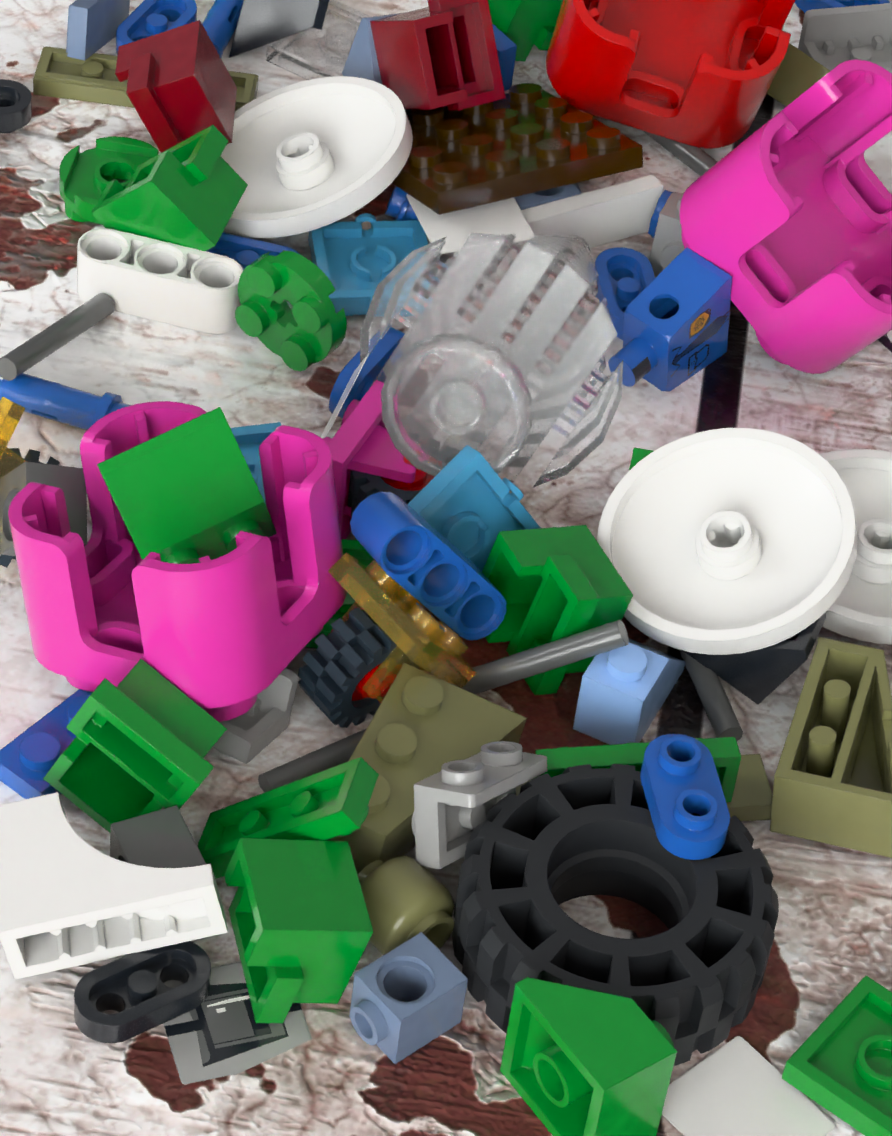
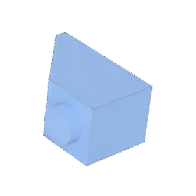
(625, 692)

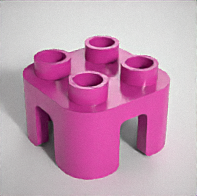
(805, 222)
(205, 626)

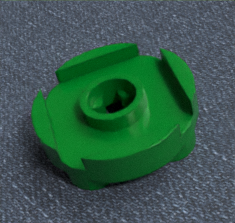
(88, 173)
(296, 334)

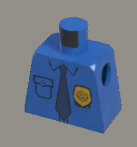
(676, 324)

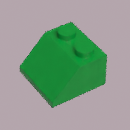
(187, 492)
(587, 1060)

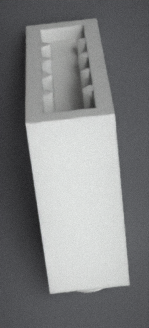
(78, 906)

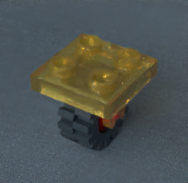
(371, 644)

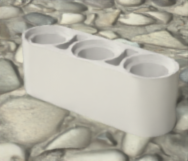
(159, 280)

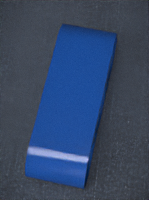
(428, 565)

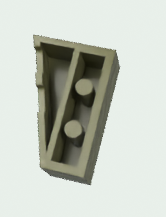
(410, 739)
(838, 753)

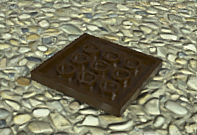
(508, 150)

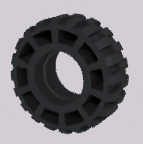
(597, 837)

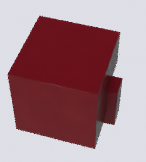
(440, 55)
(178, 84)

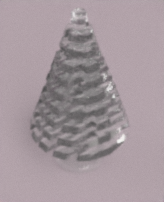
(495, 353)

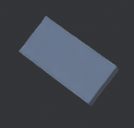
(93, 25)

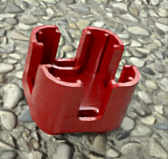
(670, 64)

